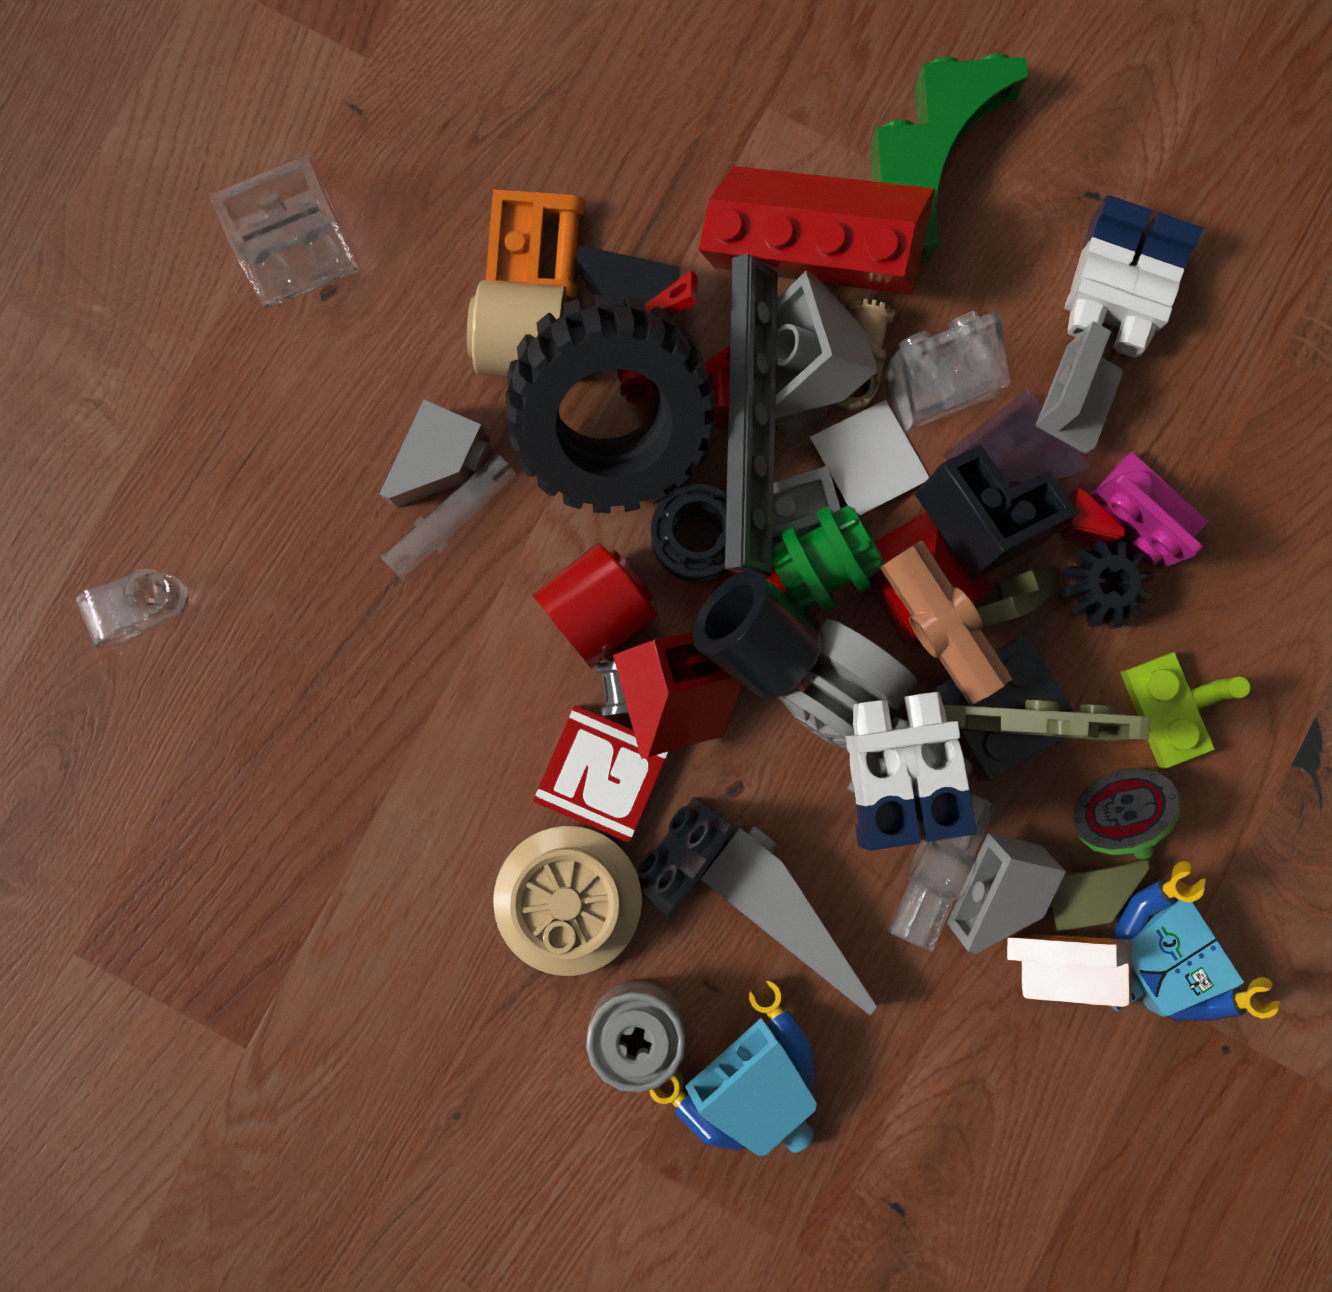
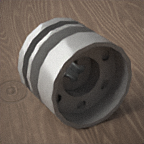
(849, 674)

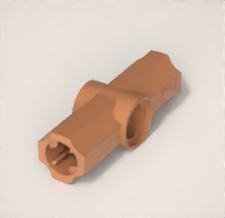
(946, 623)

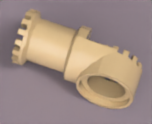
(875, 322)

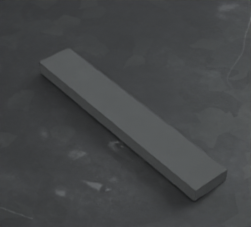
(751, 417)

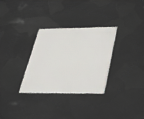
(870, 458)

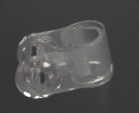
(125, 607)

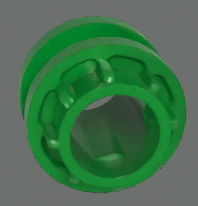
(826, 558)

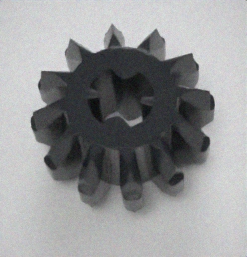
(1125, 592)

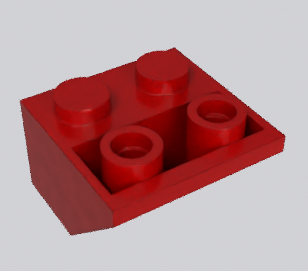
(674, 694)

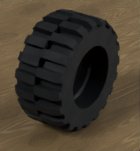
(624, 467)

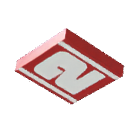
(599, 775)

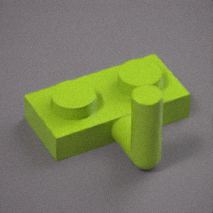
(1175, 725)

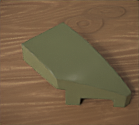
(1020, 595)
(1096, 894)

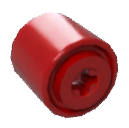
(597, 603)

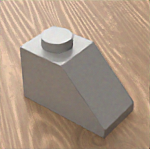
(435, 455)
(1007, 892)

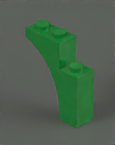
(948, 102)

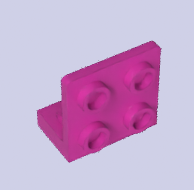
(1150, 512)

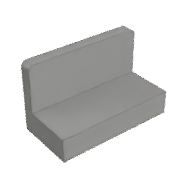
(1081, 391)

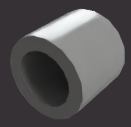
(618, 1013)

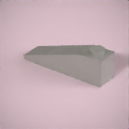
(768, 895)

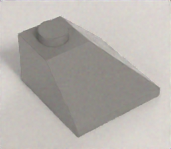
(818, 349)

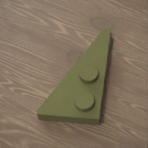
(1044, 719)

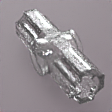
(937, 879)

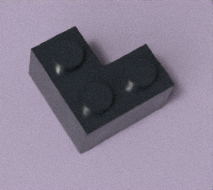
(986, 517)

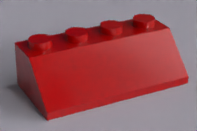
(821, 225)

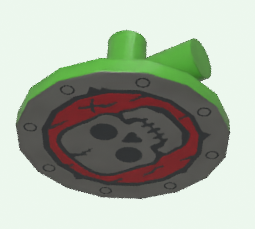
(1127, 812)

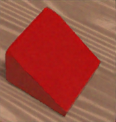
(1092, 521)

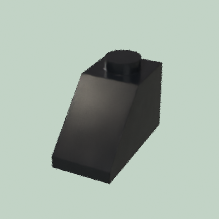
(624, 274)

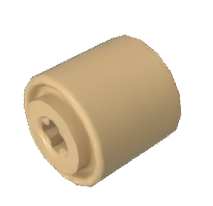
(502, 316)

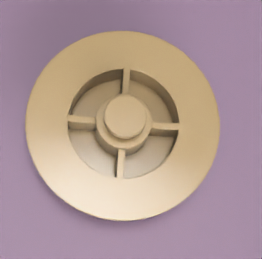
(567, 900)

